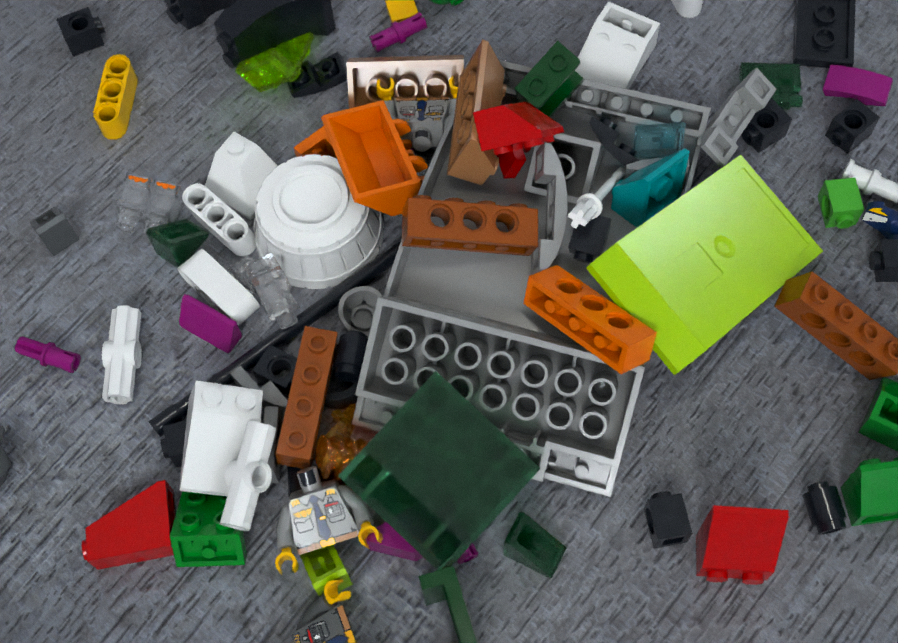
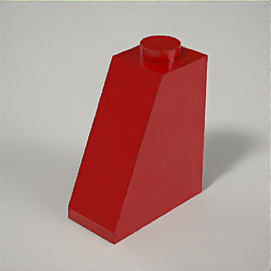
(134, 530)

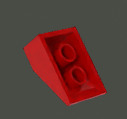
(740, 543)

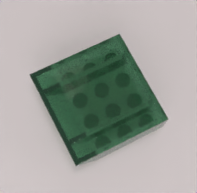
(439, 472)

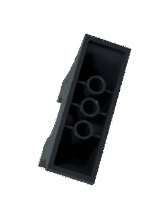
(254, 25)

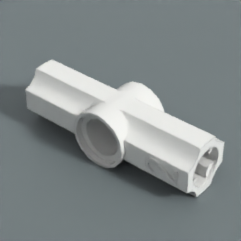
(121, 355)
(248, 476)

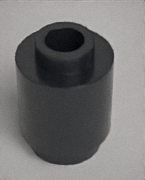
(350, 356)
(825, 508)

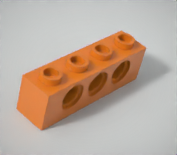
(590, 319)

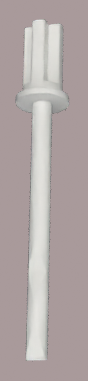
(590, 205)

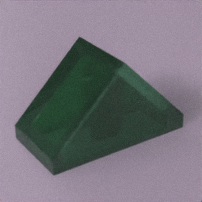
(177, 240)
(533, 546)

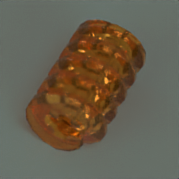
(336, 453)

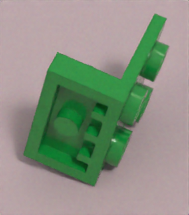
(200, 538)

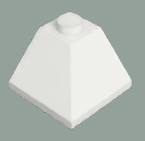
(239, 173)

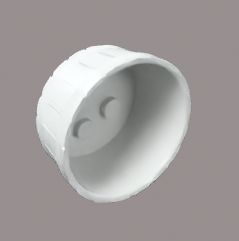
(314, 223)

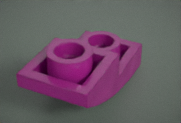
(859, 84)

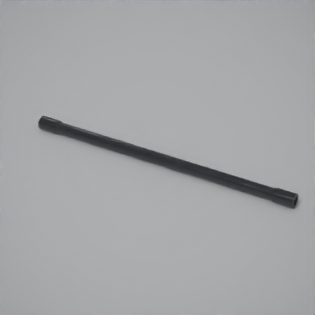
(178, 411)

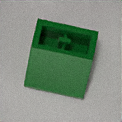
(882, 415)
(872, 492)

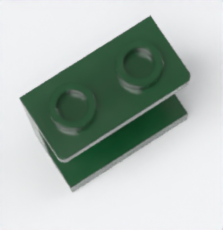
(550, 80)
(443, 586)

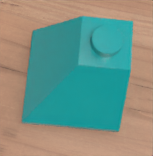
(650, 188)

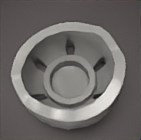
(361, 315)

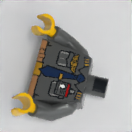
(325, 619)

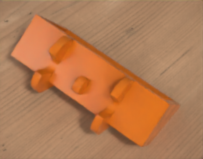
(374, 158)

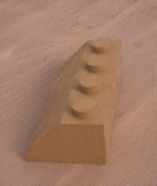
(411, 76)
(478, 89)

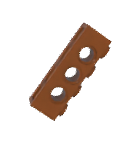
(487, 238)
(839, 325)
(307, 398)

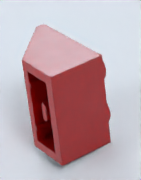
(514, 127)

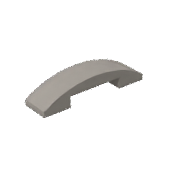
(734, 115)
(550, 172)

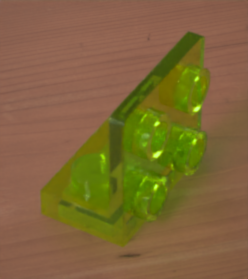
(276, 64)

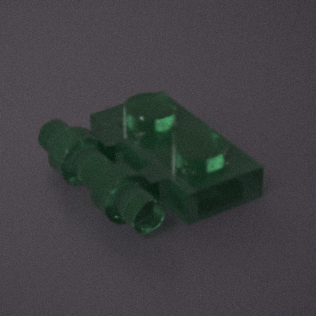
(783, 77)

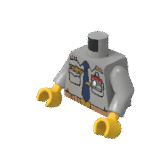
(425, 115)
(320, 517)

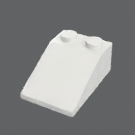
(215, 434)

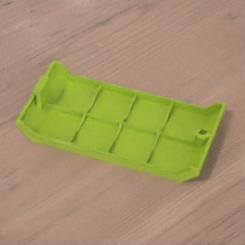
(705, 262)

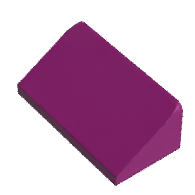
(209, 324)

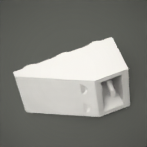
(617, 46)

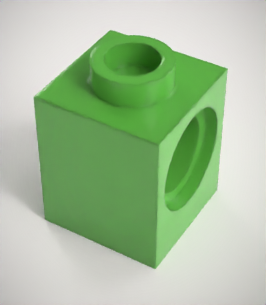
(840, 203)

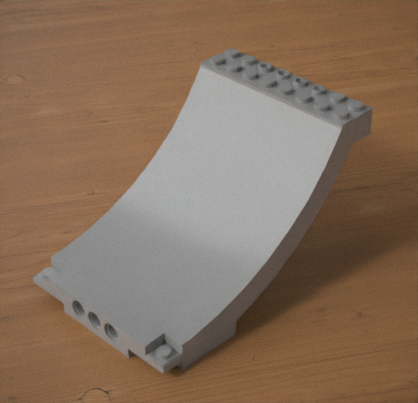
(468, 312)

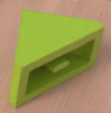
(325, 566)

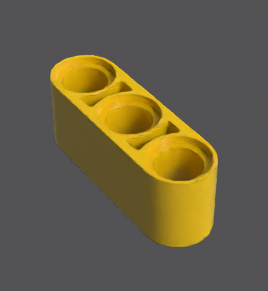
(115, 97)

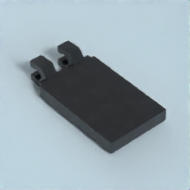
(824, 33)

